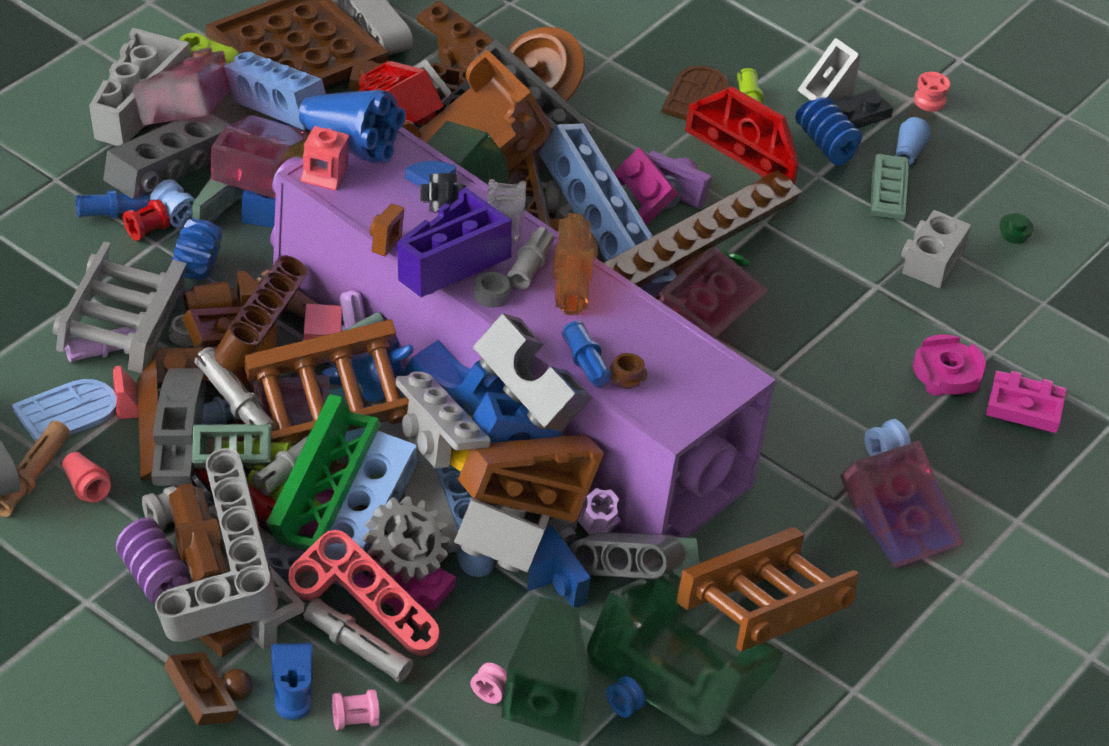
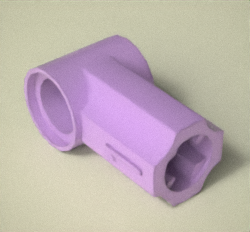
(599, 512)

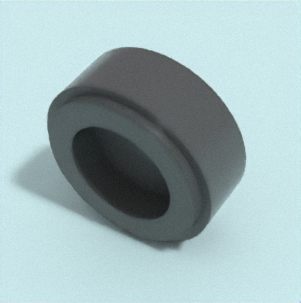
(492, 289)

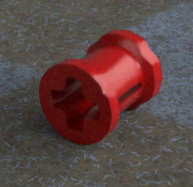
(146, 219)

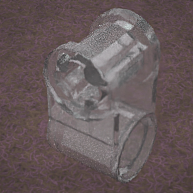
(510, 201)

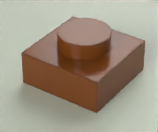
(387, 229)

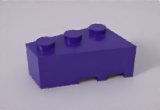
(454, 245)

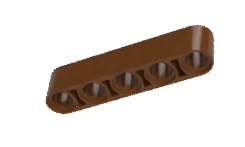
(260, 313)

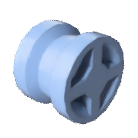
(890, 436)

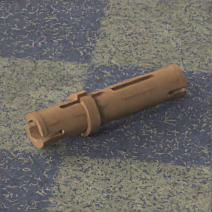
(34, 464)

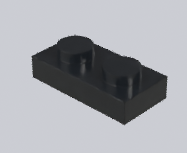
(865, 108)

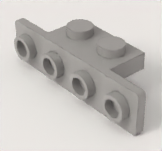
(436, 420)

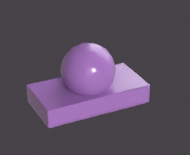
(692, 180)

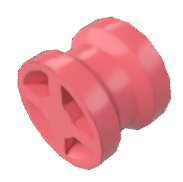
(932, 91)

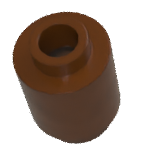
(210, 296)

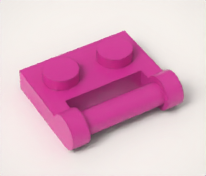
(646, 184)

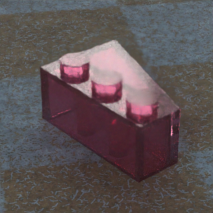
(184, 89)

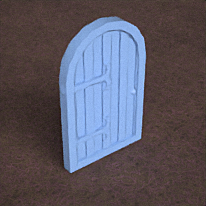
(75, 404)

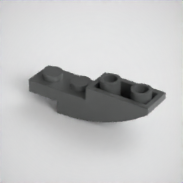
(177, 411)

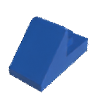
(558, 565)

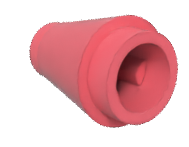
(86, 478)

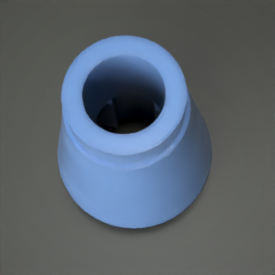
(912, 138)

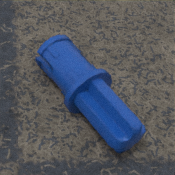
(586, 353)

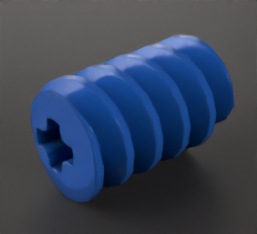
(829, 129)

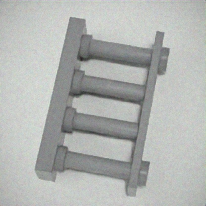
(147, 324)

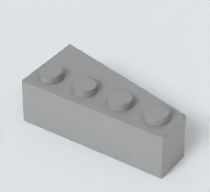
(114, 105)

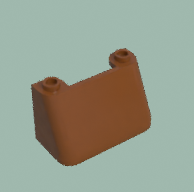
(496, 106)

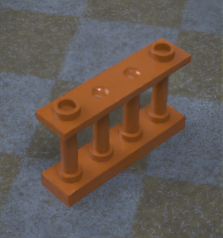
(339, 350)
(767, 561)

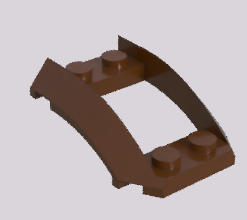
(151, 380)

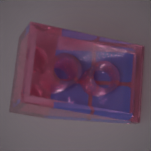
(902, 504)

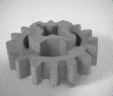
(405, 545)

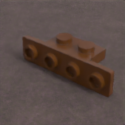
(457, 37)

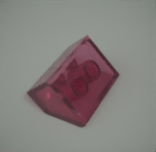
(712, 292)

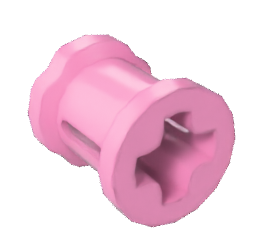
(366, 702)

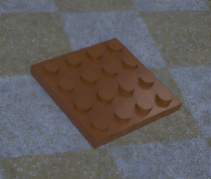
(302, 35)

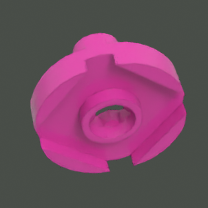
(941, 379)

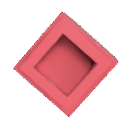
(126, 394)

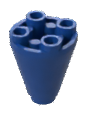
(367, 117)

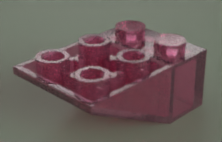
(253, 151)

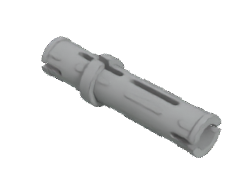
(242, 402)
(346, 632)

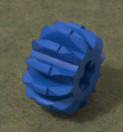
(198, 247)

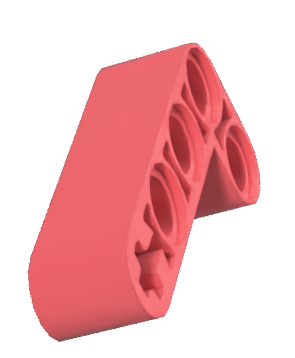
(371, 597)

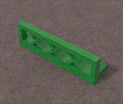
(311, 468)

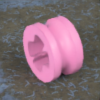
(489, 683)

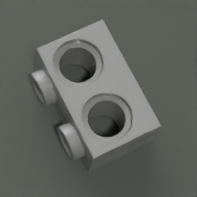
(935, 248)

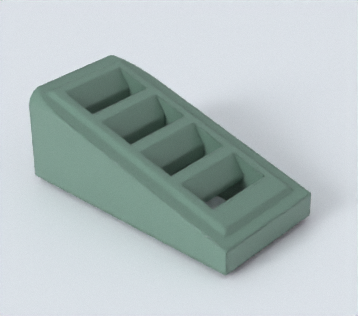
(889, 185)
(215, 200)
(217, 432)

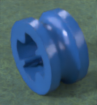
(625, 696)

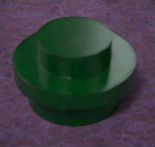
(1015, 228)

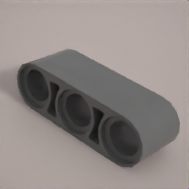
(641, 551)

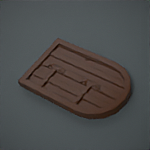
(690, 86)

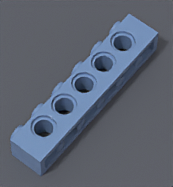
(597, 195)

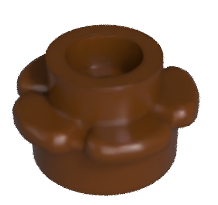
(628, 370)

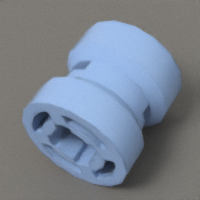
(178, 204)

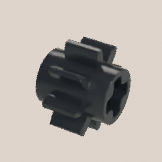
(440, 190)

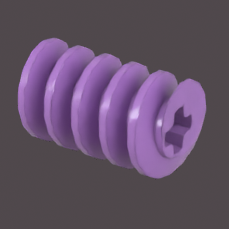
(151, 558)

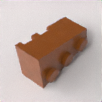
(534, 474)

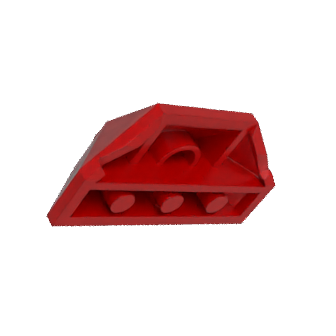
(744, 132)

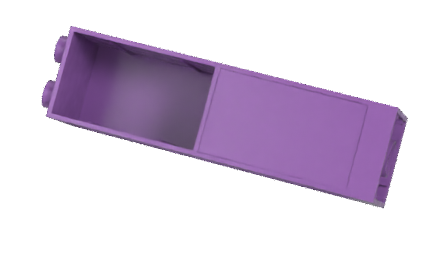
(670, 446)

